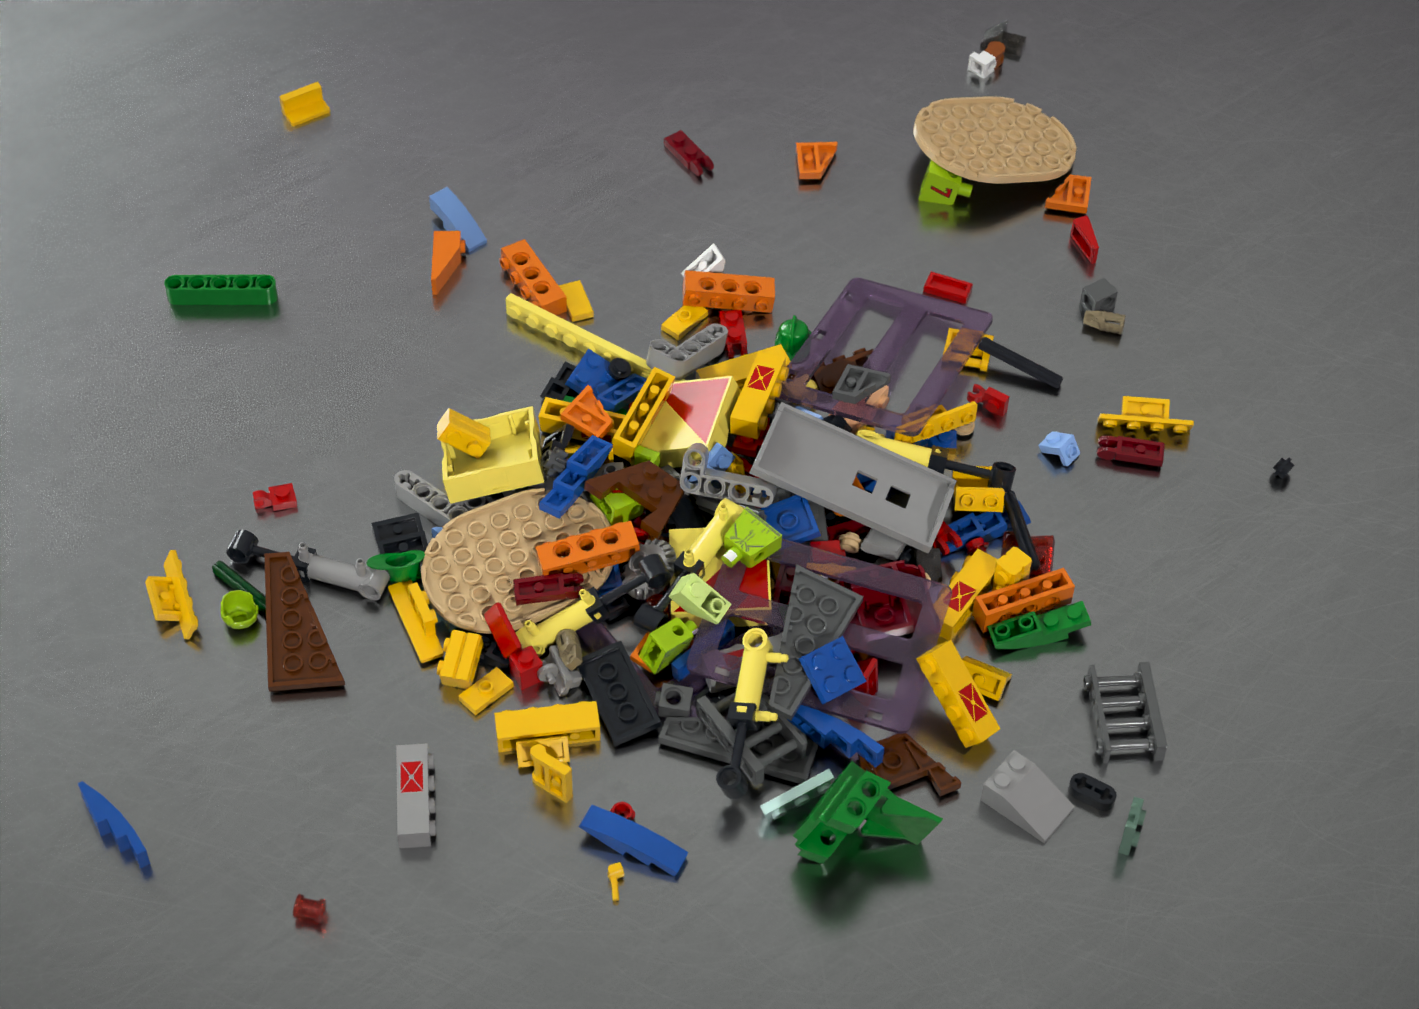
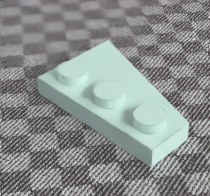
(798, 795)

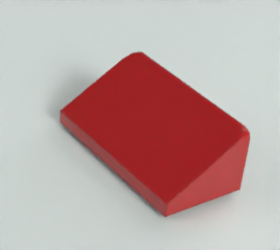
(502, 630)

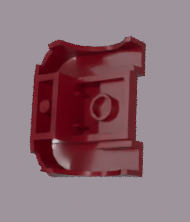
(885, 611)

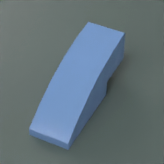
(457, 218)

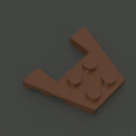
(648, 487)
(907, 761)

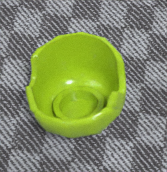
(238, 609)

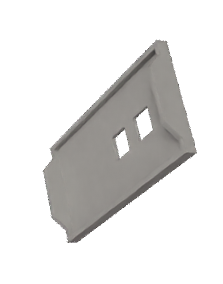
(822, 464)

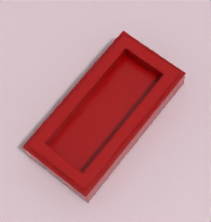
(948, 287)

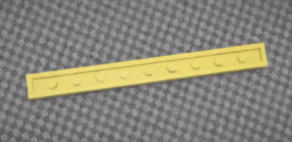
(572, 334)

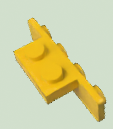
(1145, 412)
(943, 421)
(170, 596)
(417, 619)

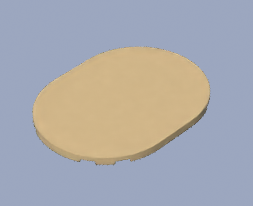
(994, 140)
(490, 546)

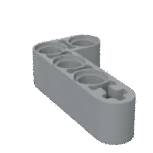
(690, 354)
(728, 480)
(430, 500)

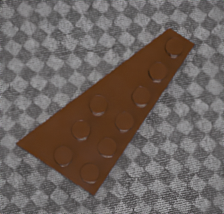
(295, 640)

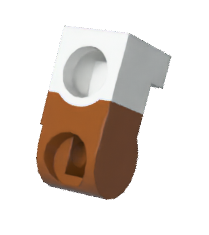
(988, 60)

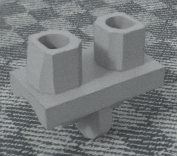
(558, 674)

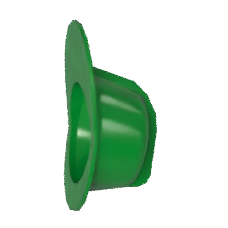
(792, 336)
(400, 566)

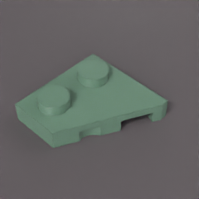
(1135, 818)

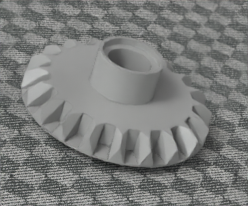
(632, 569)

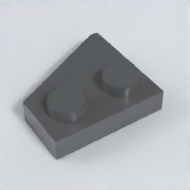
(859, 383)

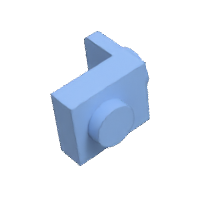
(1062, 445)

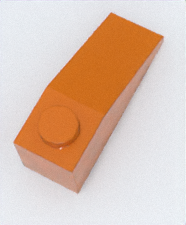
(445, 257)

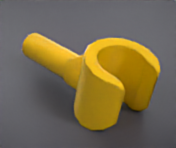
(615, 872)

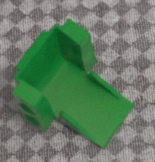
(848, 802)

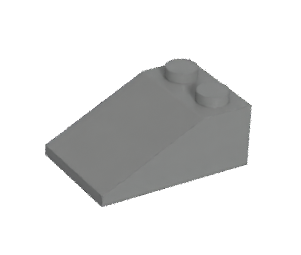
(1026, 797)

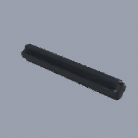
(1020, 362)
(1020, 528)

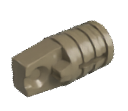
(1097, 320)
(570, 650)

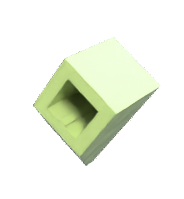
(699, 598)

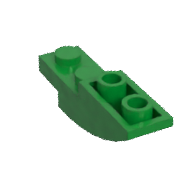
(1038, 630)

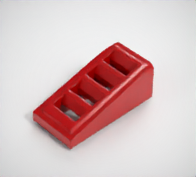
(1085, 238)

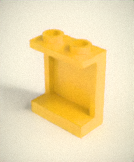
(974, 495)

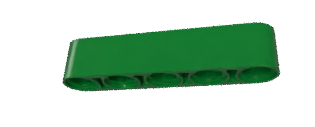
(221, 289)

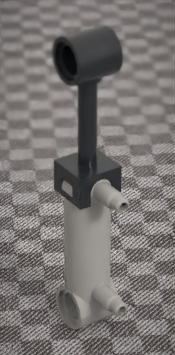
(309, 565)

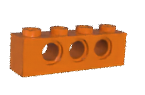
(532, 277)
(728, 291)
(600, 552)
(1035, 594)

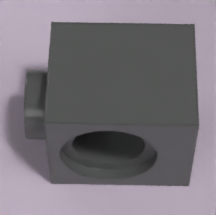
(1099, 296)
(681, 693)

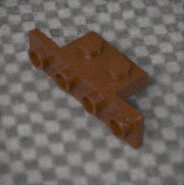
(828, 375)

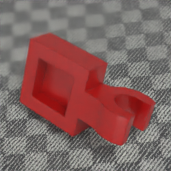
(992, 399)
(279, 497)

